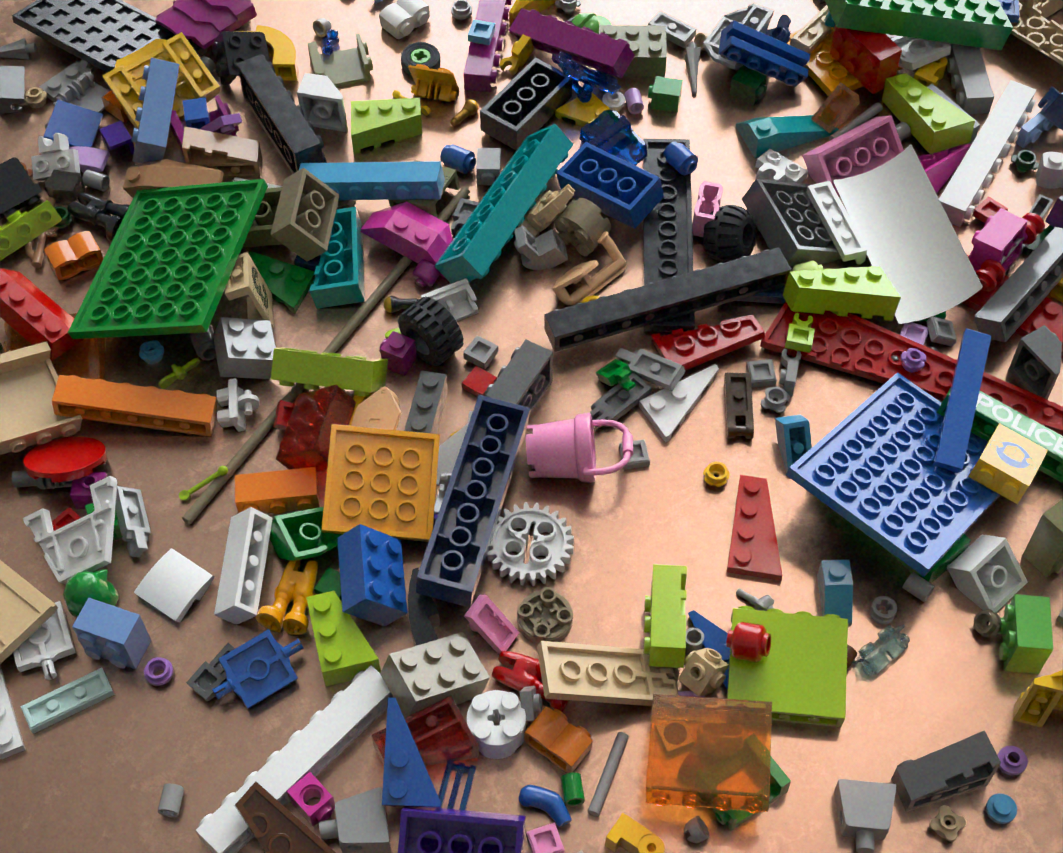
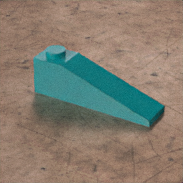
(779, 133)

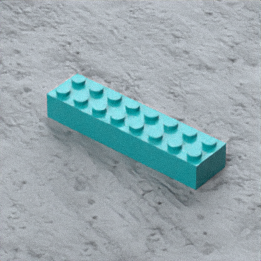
(504, 206)

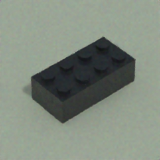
(525, 103)

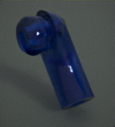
(330, 41)

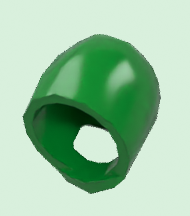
(88, 585)

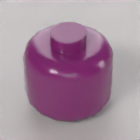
(425, 274)

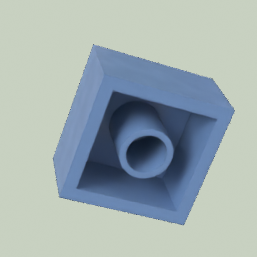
(111, 634)

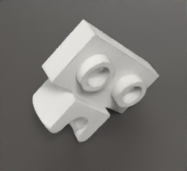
(54, 156)
(778, 168)

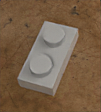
(676, 30)

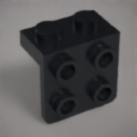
(234, 48)
(16, 188)

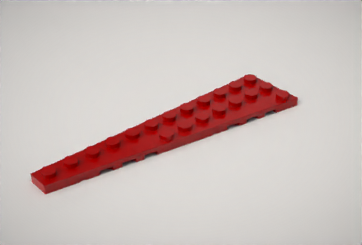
(867, 349)

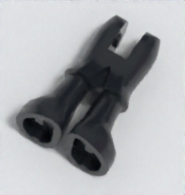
(99, 212)

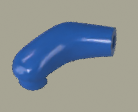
(547, 801)

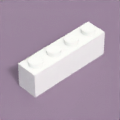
(243, 566)

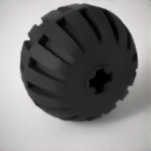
(730, 234)

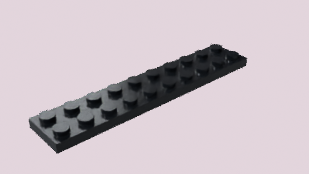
(668, 228)

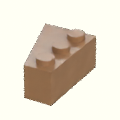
(223, 152)

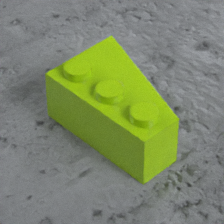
(667, 617)

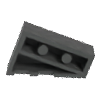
(946, 772)

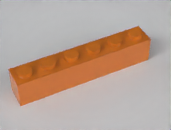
(135, 405)

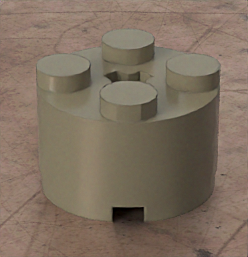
(582, 225)

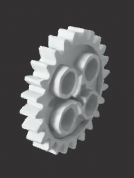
(555, 547)

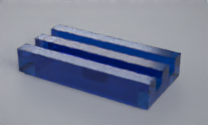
(460, 768)

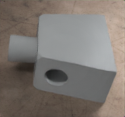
(864, 811)
(359, 824)

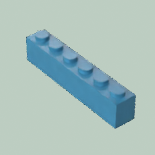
(381, 179)

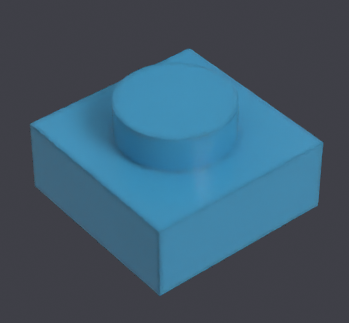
(481, 32)

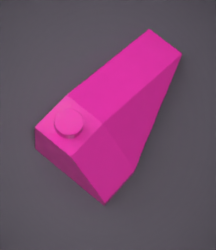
(942, 164)

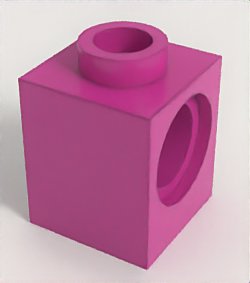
(308, 788)

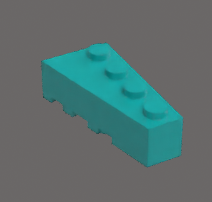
(341, 268)

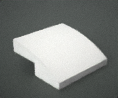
(174, 584)

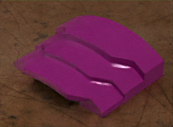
(206, 18)

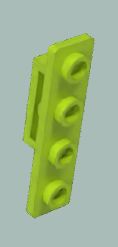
(26, 226)

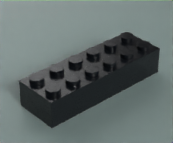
(279, 114)

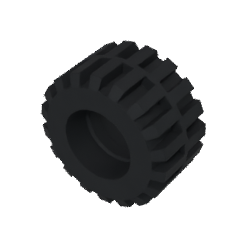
(433, 329)

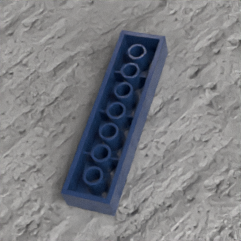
(473, 501)

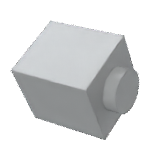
(488, 165)

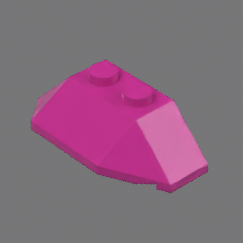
(409, 232)

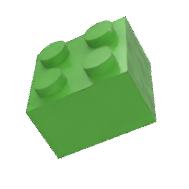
(1026, 634)

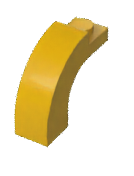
(281, 51)

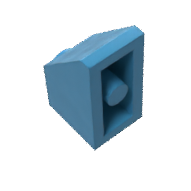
(793, 438)
(836, 588)

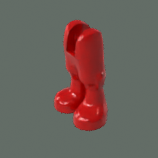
(525, 673)

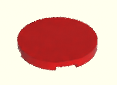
(65, 458)

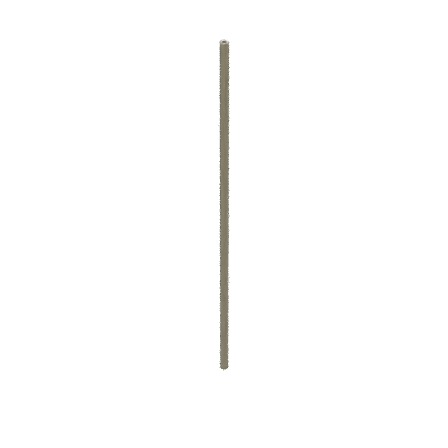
(291, 396)

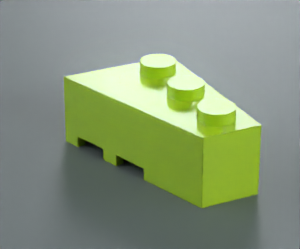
(383, 121)
(338, 640)

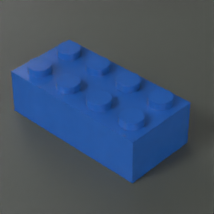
(611, 184)

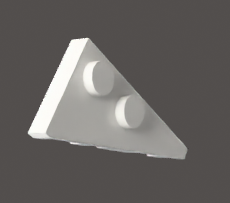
(668, 408)

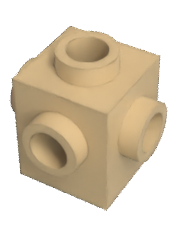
(703, 671)

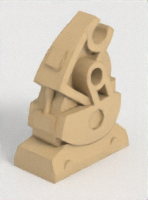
(546, 209)

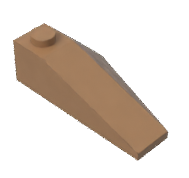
(168, 173)

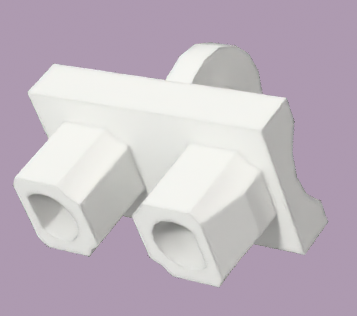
(240, 404)

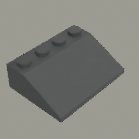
(789, 221)

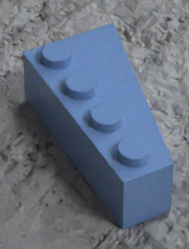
(156, 110)

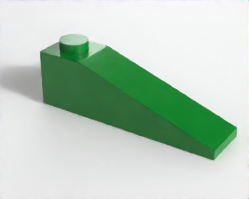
(300, 535)

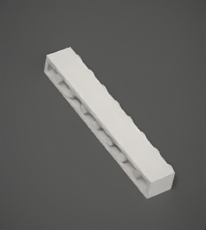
(985, 152)
(306, 752)

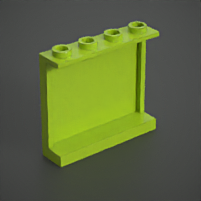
(803, 669)

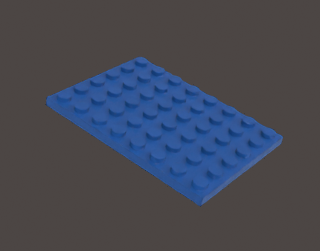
(883, 476)

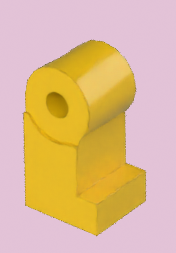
(931, 72)
(633, 837)

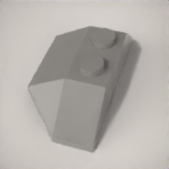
(753, 16)

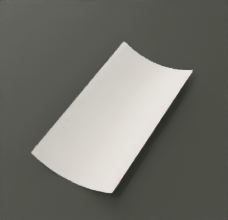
(909, 236)

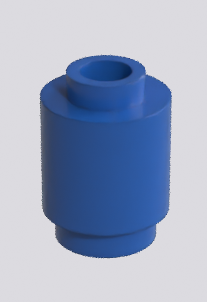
(458, 158)
(681, 158)

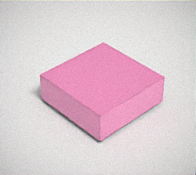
(545, 840)

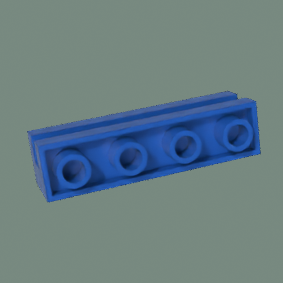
(763, 53)

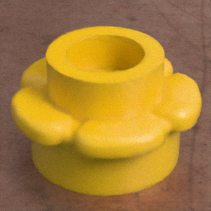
(719, 469)

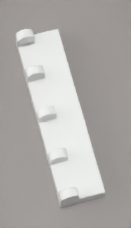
(837, 222)

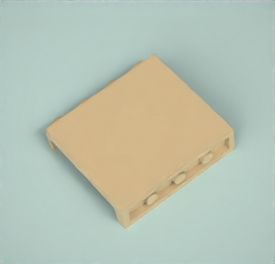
(26, 400)

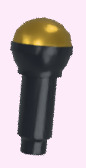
(394, 304)

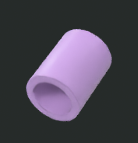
(634, 101)

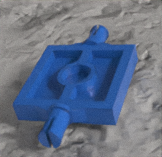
(258, 669)

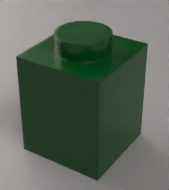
(748, 85)

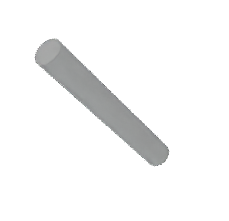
(862, 118)
(608, 774)

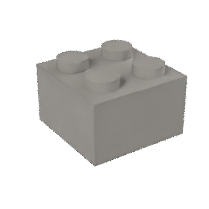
(244, 348)

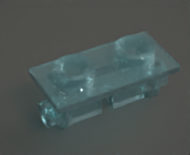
(873, 654)

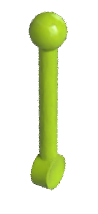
(185, 495)

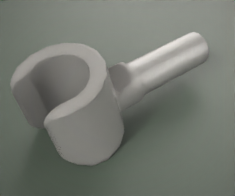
(763, 604)

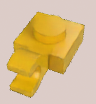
(520, 53)

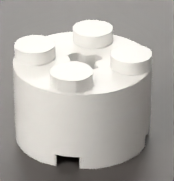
(494, 708)

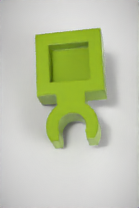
(800, 334)

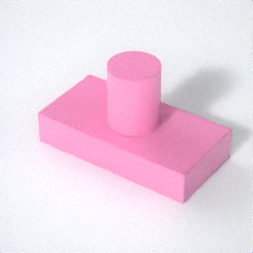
(491, 624)

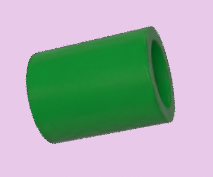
(572, 789)

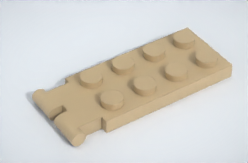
(601, 674)

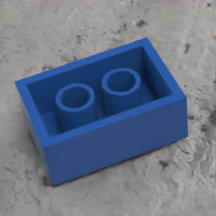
(372, 575)

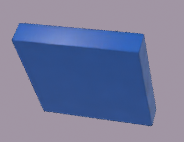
(75, 122)

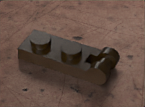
(738, 404)

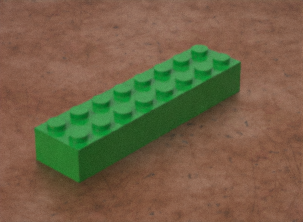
(949, 21)

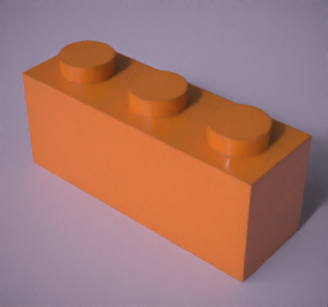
(278, 490)

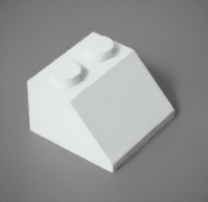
(322, 102)
(988, 572)

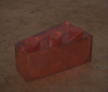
(438, 734)

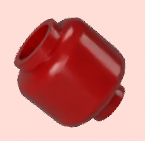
(749, 642)

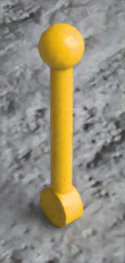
(396, 94)

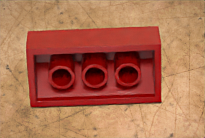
(34, 313)

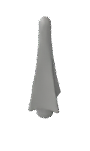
(17, 49)
(692, 60)

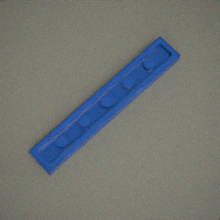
(962, 401)

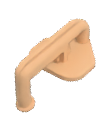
(596, 282)
(378, 411)

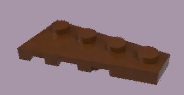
(275, 825)

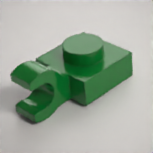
(616, 373)

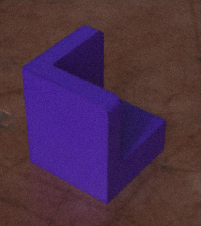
(116, 136)

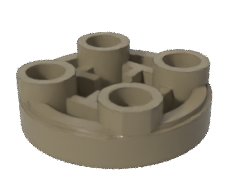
(545, 616)

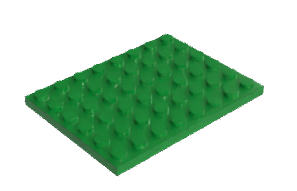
(169, 260)

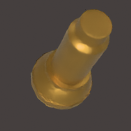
(470, 108)

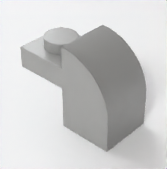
(540, 252)

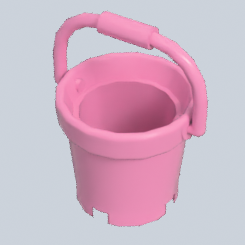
(568, 448)

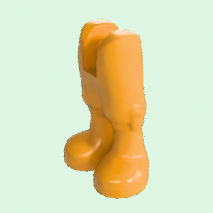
(295, 587)

